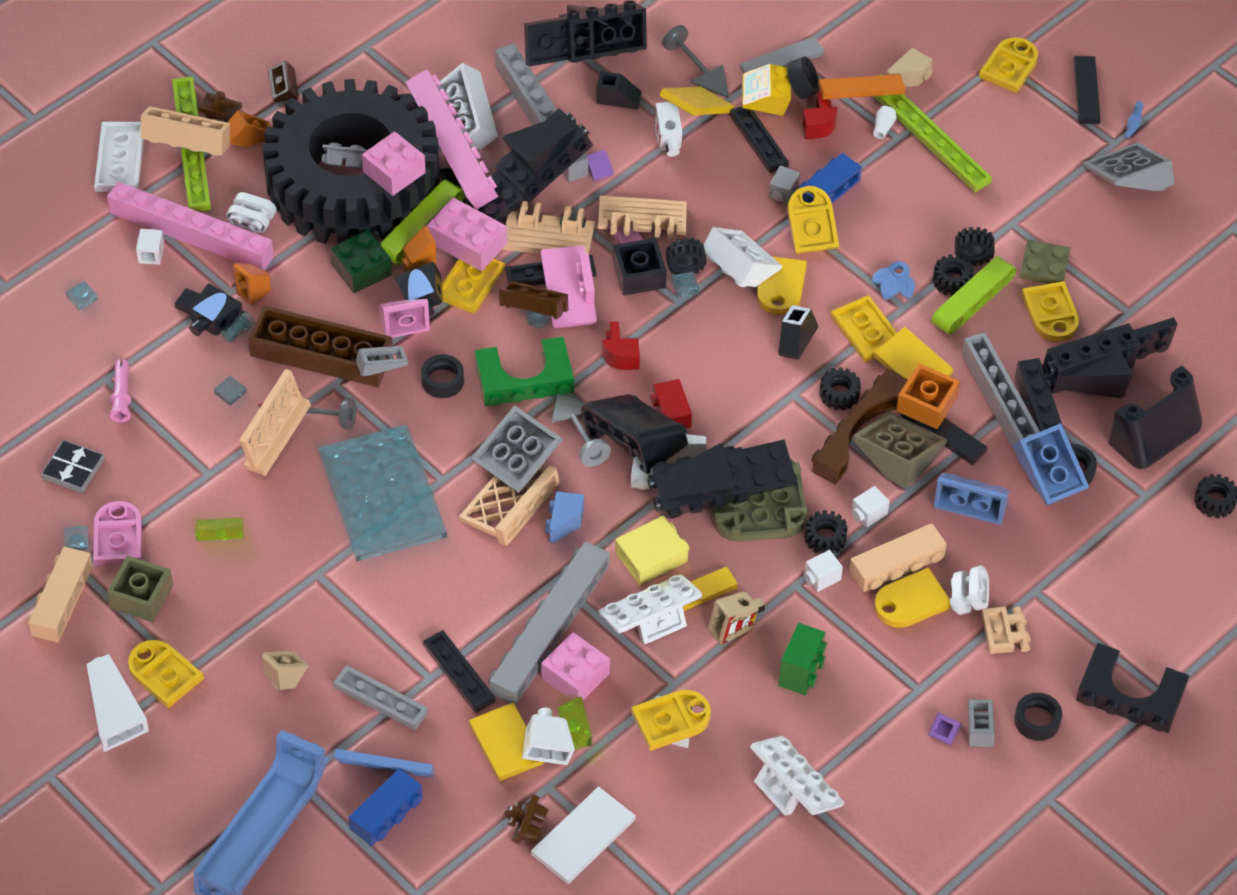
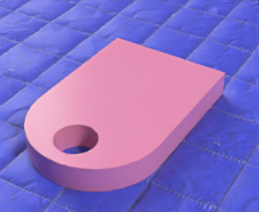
(117, 535)

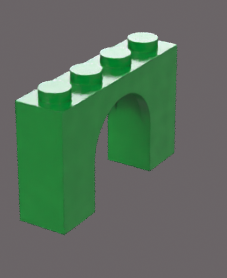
(501, 388)

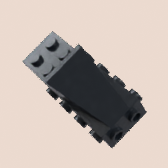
(586, 34)
(534, 161)
(1104, 360)
(719, 477)

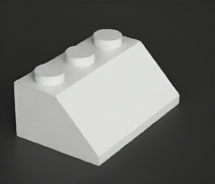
(740, 257)

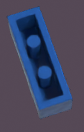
(834, 178)
(385, 807)

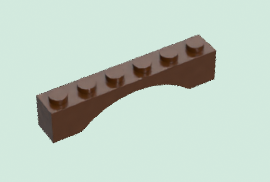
(833, 458)

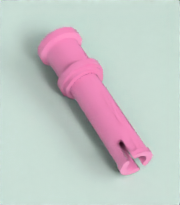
(120, 398)

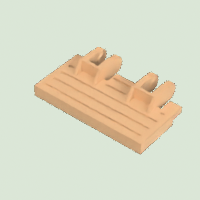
(642, 215)
(533, 236)

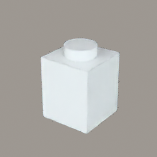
(150, 246)
(870, 507)
(823, 571)

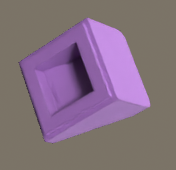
(599, 165)
(945, 729)

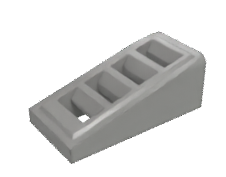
(367, 356)
(981, 723)

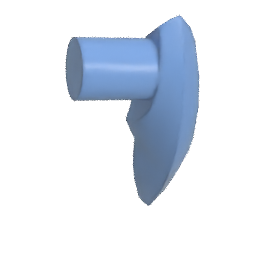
(1135, 119)

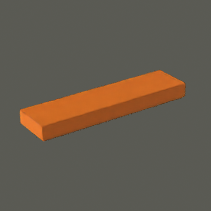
(861, 86)

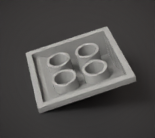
(1134, 168)
(516, 449)

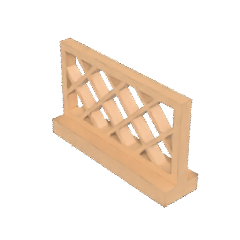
(283, 423)
(525, 505)

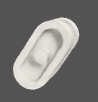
(251, 212)
(970, 590)

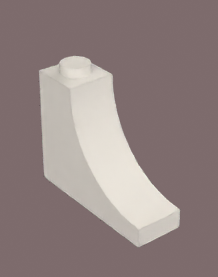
(695, 446)

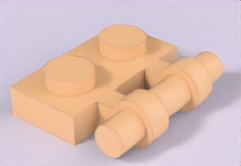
(999, 633)

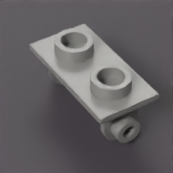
(336, 153)

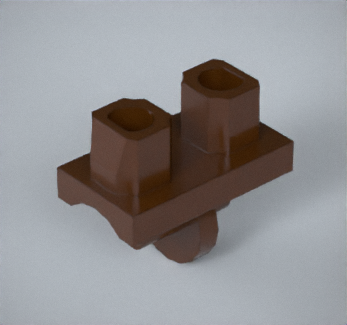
(219, 106)
(524, 829)

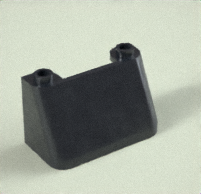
(636, 426)
(1151, 434)

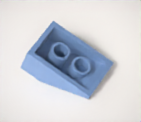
(1051, 464)

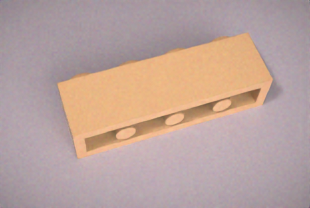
(185, 131)
(897, 558)
(60, 594)

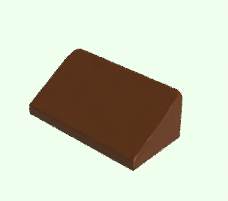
(283, 82)

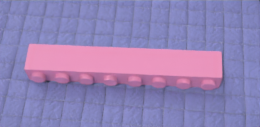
(452, 140)
(190, 226)

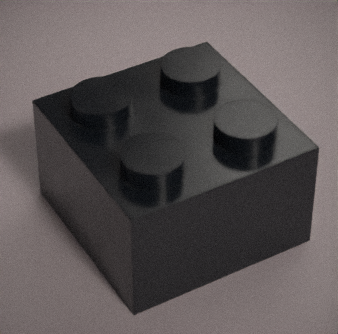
(639, 266)

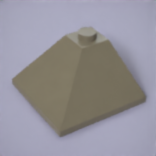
(899, 447)

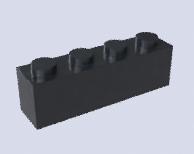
(1036, 393)

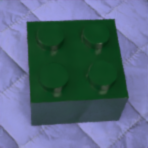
(361, 261)

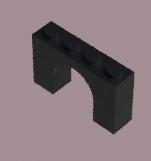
(1153, 711)

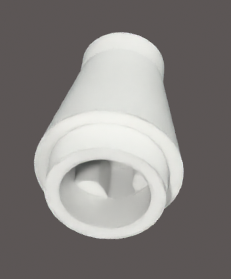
(884, 120)

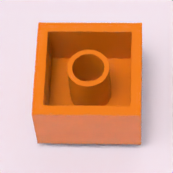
(928, 396)

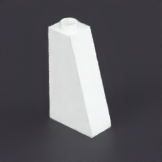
(115, 707)

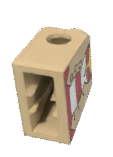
(734, 616)

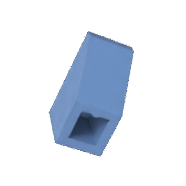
(566, 515)

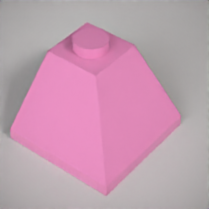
(404, 317)

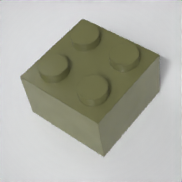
(140, 588)

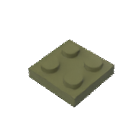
(1044, 262)

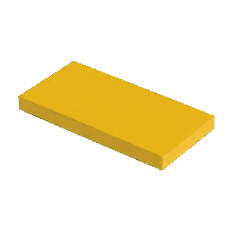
(696, 100)

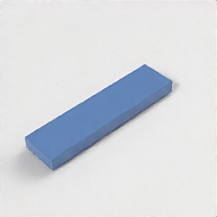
(384, 763)

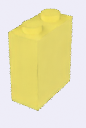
(652, 550)

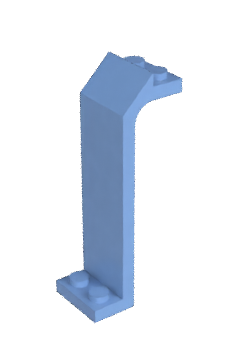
(262, 818)

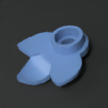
(893, 283)

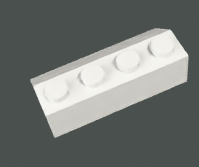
(470, 100)

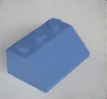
(971, 498)

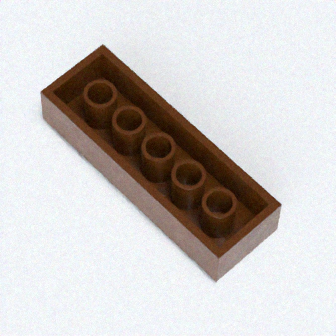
(314, 344)

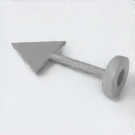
(593, 451)

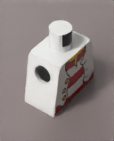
(668, 133)

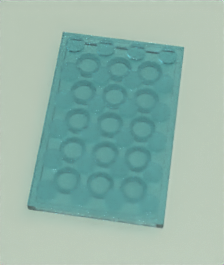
(382, 492)

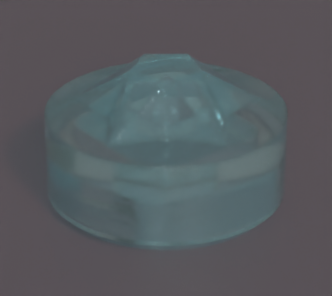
(537, 320)

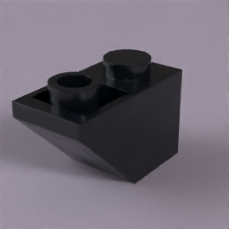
(617, 91)
(796, 331)

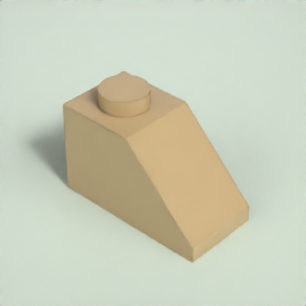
(913, 67)
(283, 668)

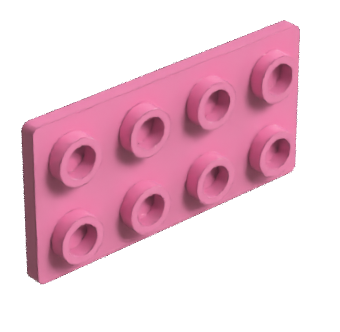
(570, 272)

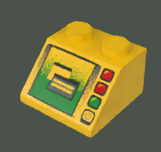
(766, 89)

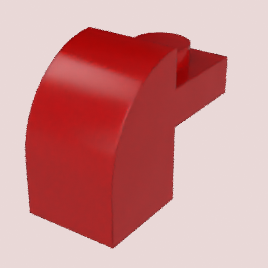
(820, 120)
(620, 353)

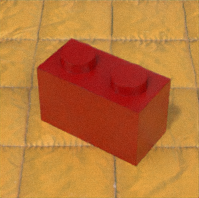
(672, 402)

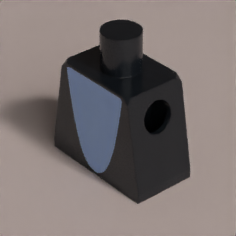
(422, 283)
(213, 311)

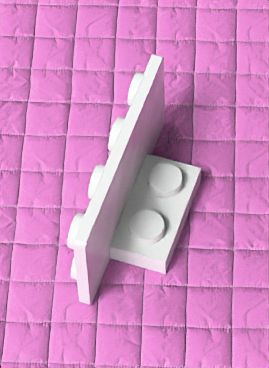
(653, 610)
(791, 779)

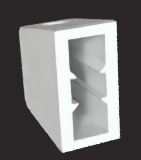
(548, 739)

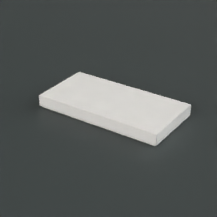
(119, 155)
(583, 835)

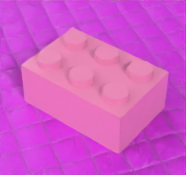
(468, 234)

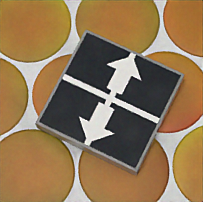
(72, 466)

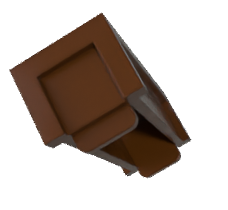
(533, 299)

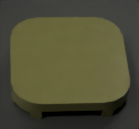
(764, 515)

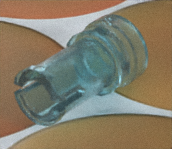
(241, 323)

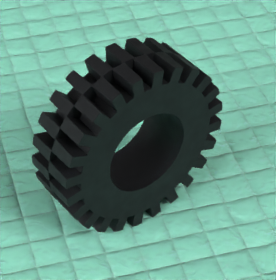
(336, 201)

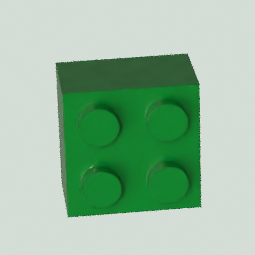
(803, 659)

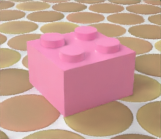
(393, 163)
(575, 667)

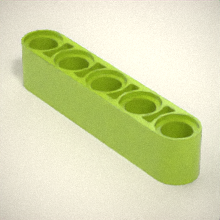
(419, 218)
(973, 295)

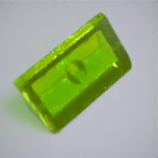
(219, 529)
(577, 722)

